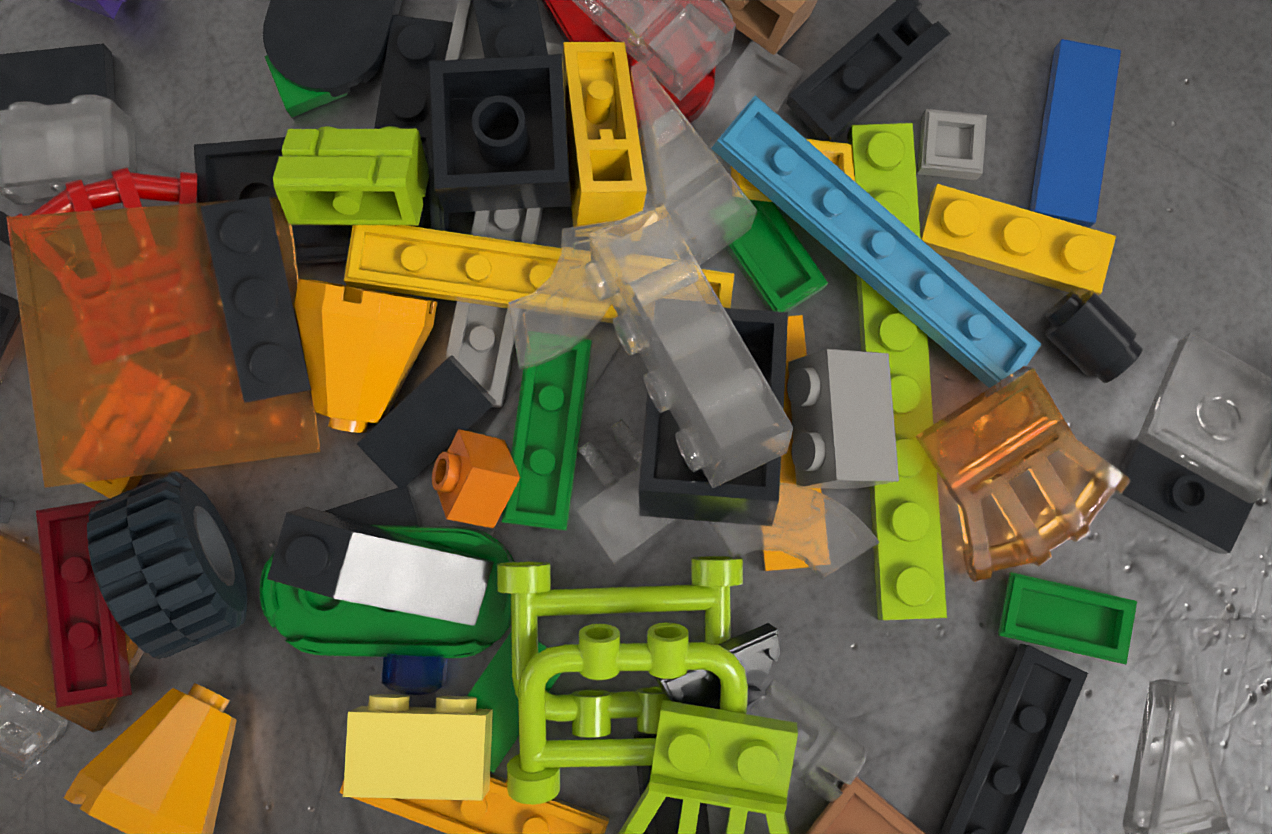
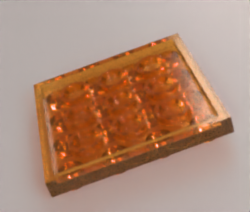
(137, 348)

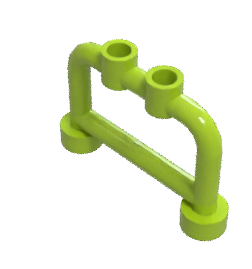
(593, 709)
(535, 772)

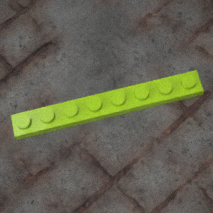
(905, 511)

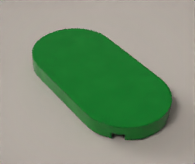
(354, 629)

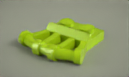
(719, 762)

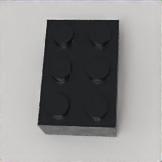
(667, 482)

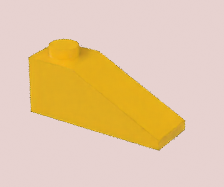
(602, 134)

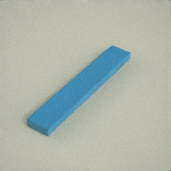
(874, 244)

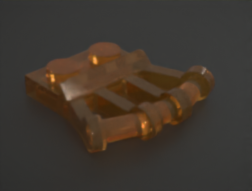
(994, 442)

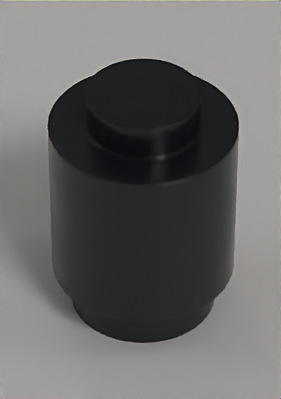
(1092, 335)

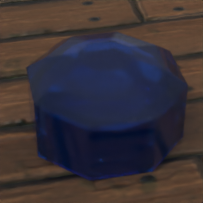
(414, 673)

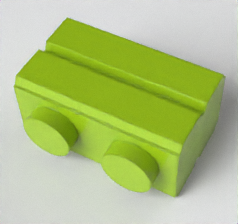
(352, 176)

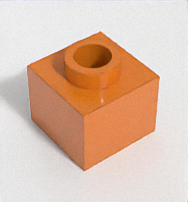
(475, 478)

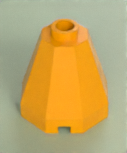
(358, 348)
(163, 768)

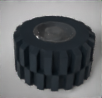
(166, 565)

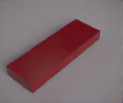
(83, 634)

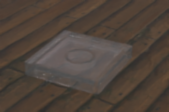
(1214, 418)

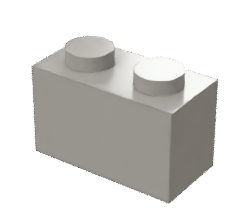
(842, 419)

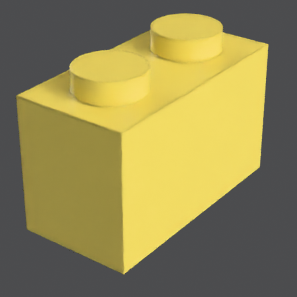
(418, 749)

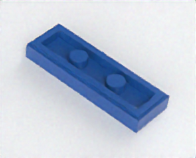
(1075, 132)

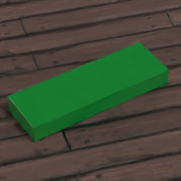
(548, 439)

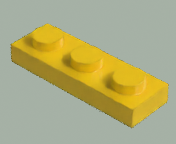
(1016, 241)

